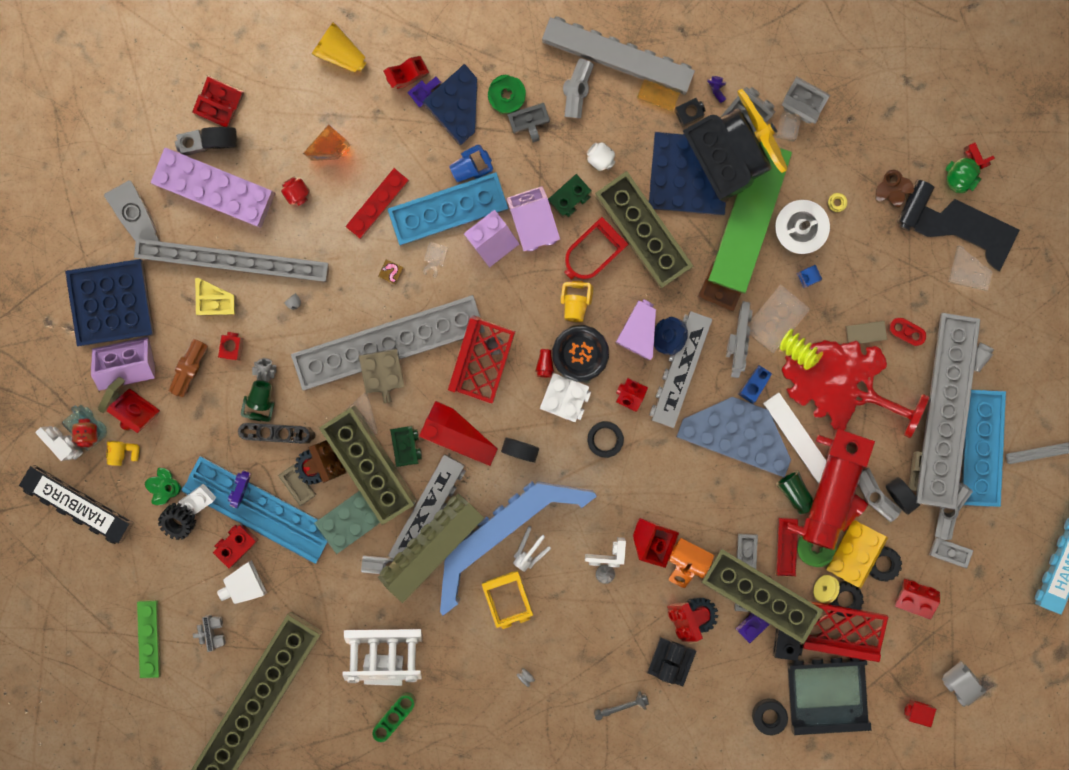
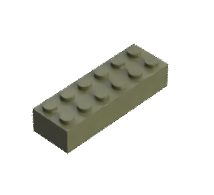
(643, 230)
(368, 464)
(430, 547)
(762, 596)

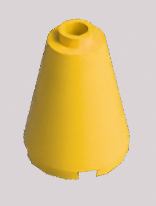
(339, 50)

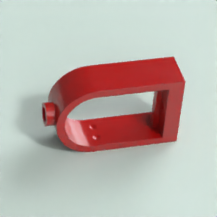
(608, 231)

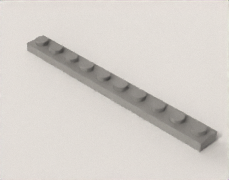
(231, 260)

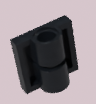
(671, 661)

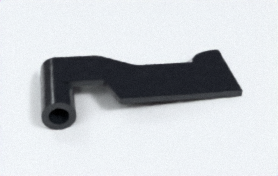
(960, 221)

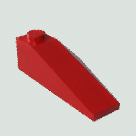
(452, 431)

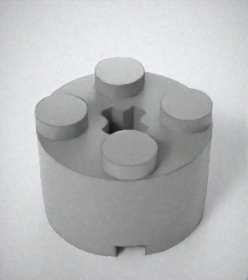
(964, 684)

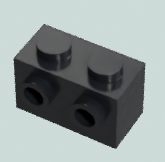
(786, 647)

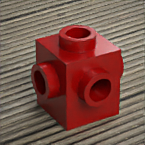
(631, 394)

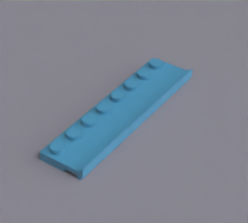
(260, 511)

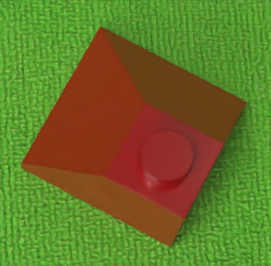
(654, 542)

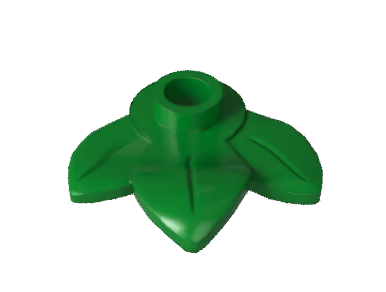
(160, 486)

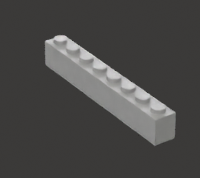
(618, 55)

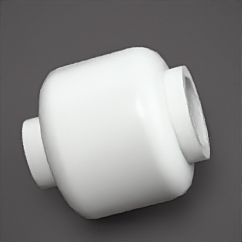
(601, 156)

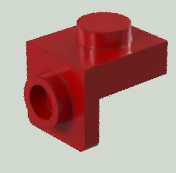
(973, 152)

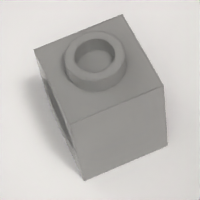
(181, 140)

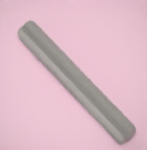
(1037, 453)

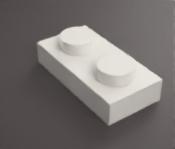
(198, 499)

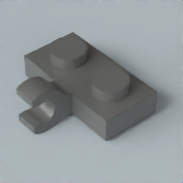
(529, 119)

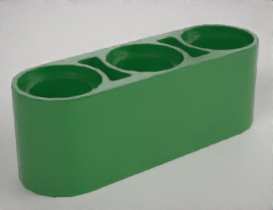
(389, 725)

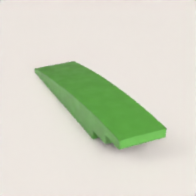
(747, 229)

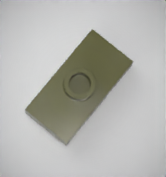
(111, 394)

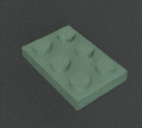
(347, 522)

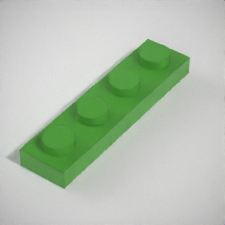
(148, 639)

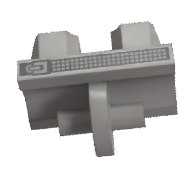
(209, 624)

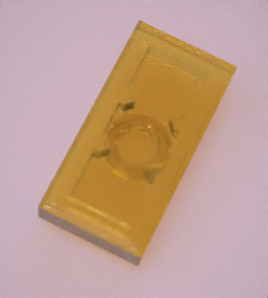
(658, 95)

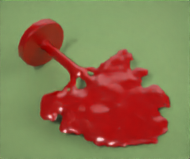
(835, 381)

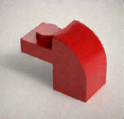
(406, 73)

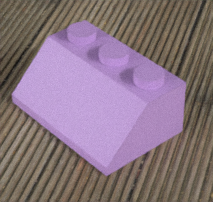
(127, 359)

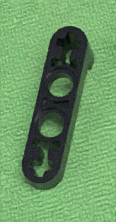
(275, 433)

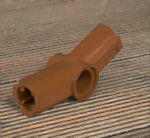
(187, 368)

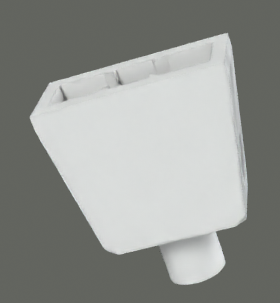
(242, 585)

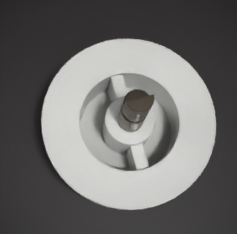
(802, 226)

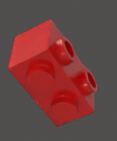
(235, 545)

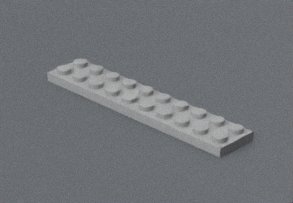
(407, 335)
(948, 411)

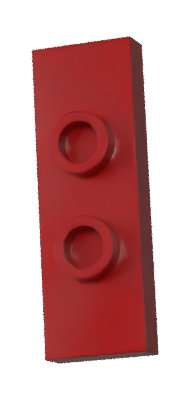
(786, 548)

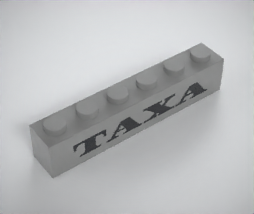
(681, 371)
(431, 501)

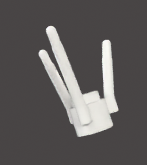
(523, 560)

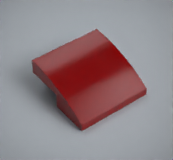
(218, 101)

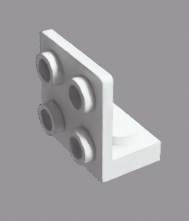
(613, 561)

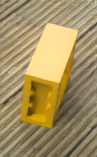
(499, 581)

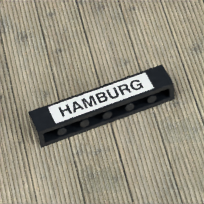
(75, 504)

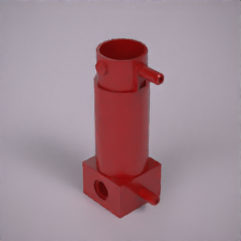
(835, 488)

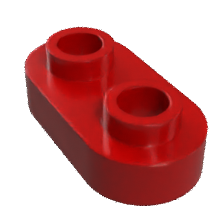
(907, 331)

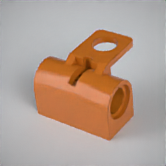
(690, 561)

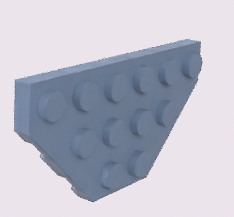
(740, 433)

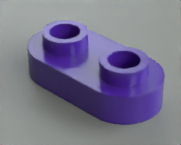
(242, 480)

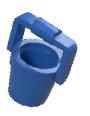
(465, 166)

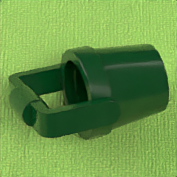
(259, 400)

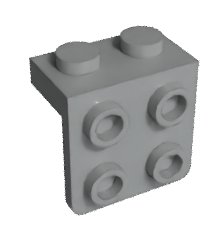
(805, 100)

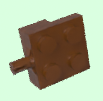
(718, 294)

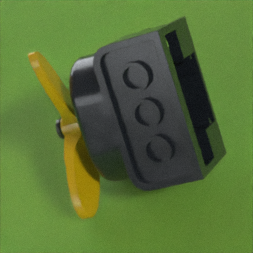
(732, 150)

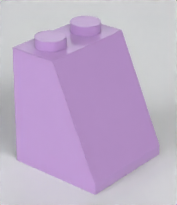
(533, 219)
(491, 238)
(639, 330)

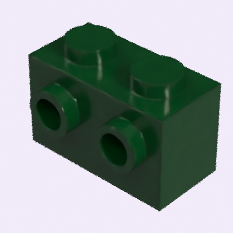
(569, 196)

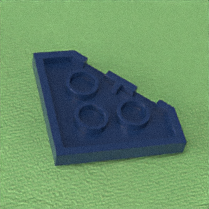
(455, 104)

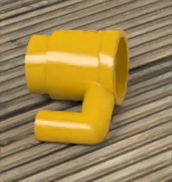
(116, 452)

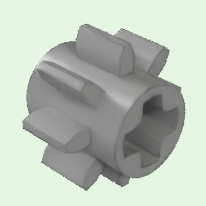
(264, 369)

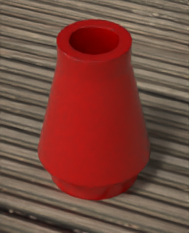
(545, 364)

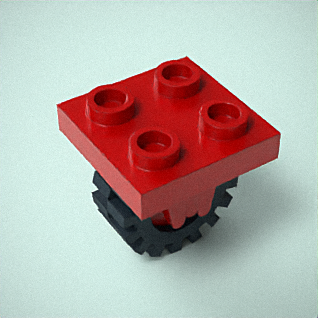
(692, 618)

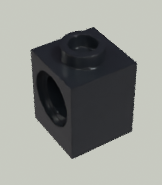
(685, 119)

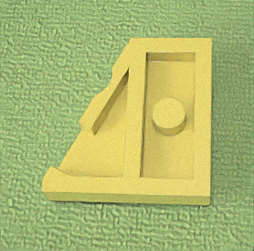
(213, 300)

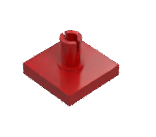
(132, 411)

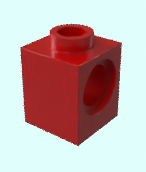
(223, 350)
(920, 713)

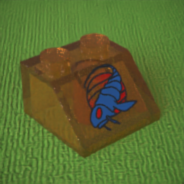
(328, 146)

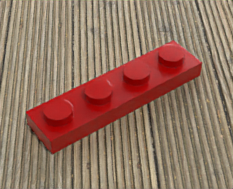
(377, 203)

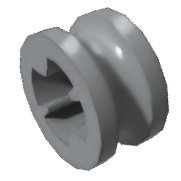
(525, 677)

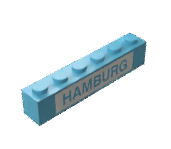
(1055, 585)

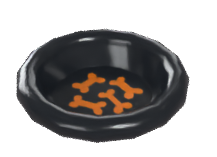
(580, 353)

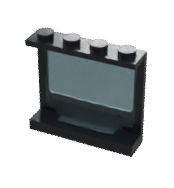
(828, 696)

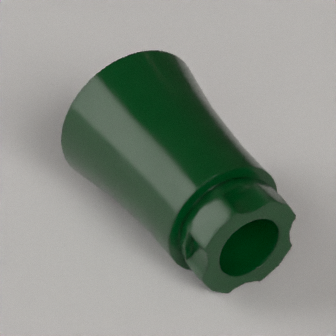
(796, 492)

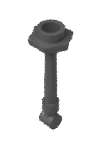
(641, 701)

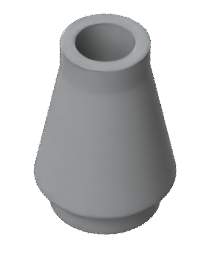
(983, 355)

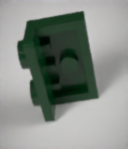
(405, 446)

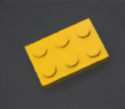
(857, 554)

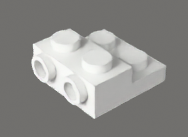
(565, 398)
(60, 445)

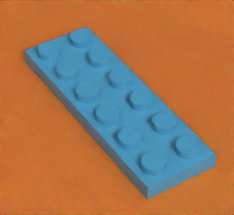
(447, 209)
(984, 447)

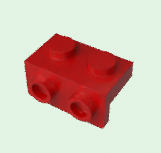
(918, 599)

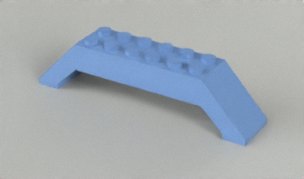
(501, 525)

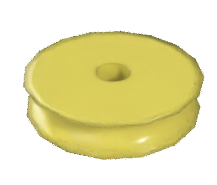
(826, 582)

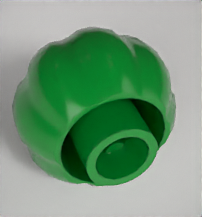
(963, 175)

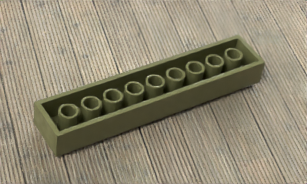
(259, 695)

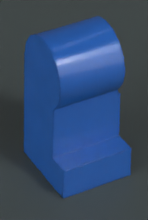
(809, 276)
(755, 384)

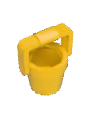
(576, 305)

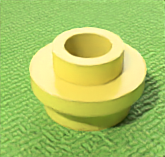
(843, 200)

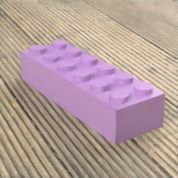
(212, 187)

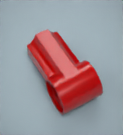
(857, 508)

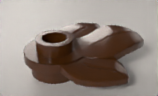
(894, 191)

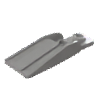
(132, 211)

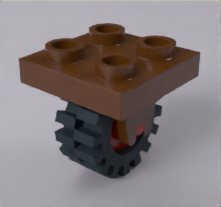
(319, 464)

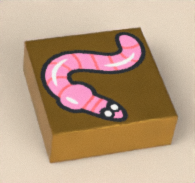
(390, 271)

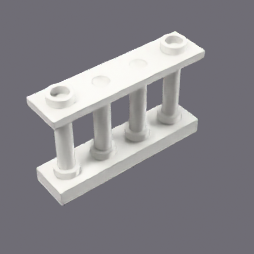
(373, 638)

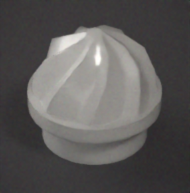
(605, 574)

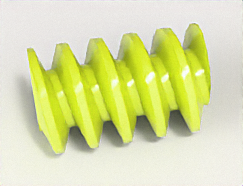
(799, 350)

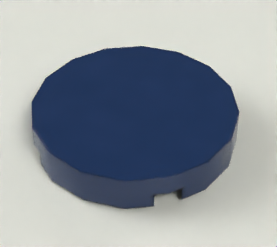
(670, 335)

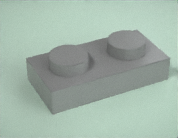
(951, 552)

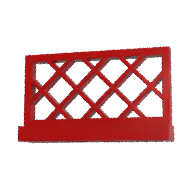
(465, 355)
(847, 648)

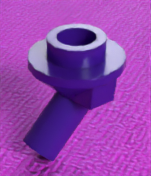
(717, 83)

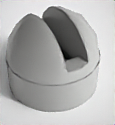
(293, 302)

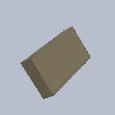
(866, 332)
(300, 491)

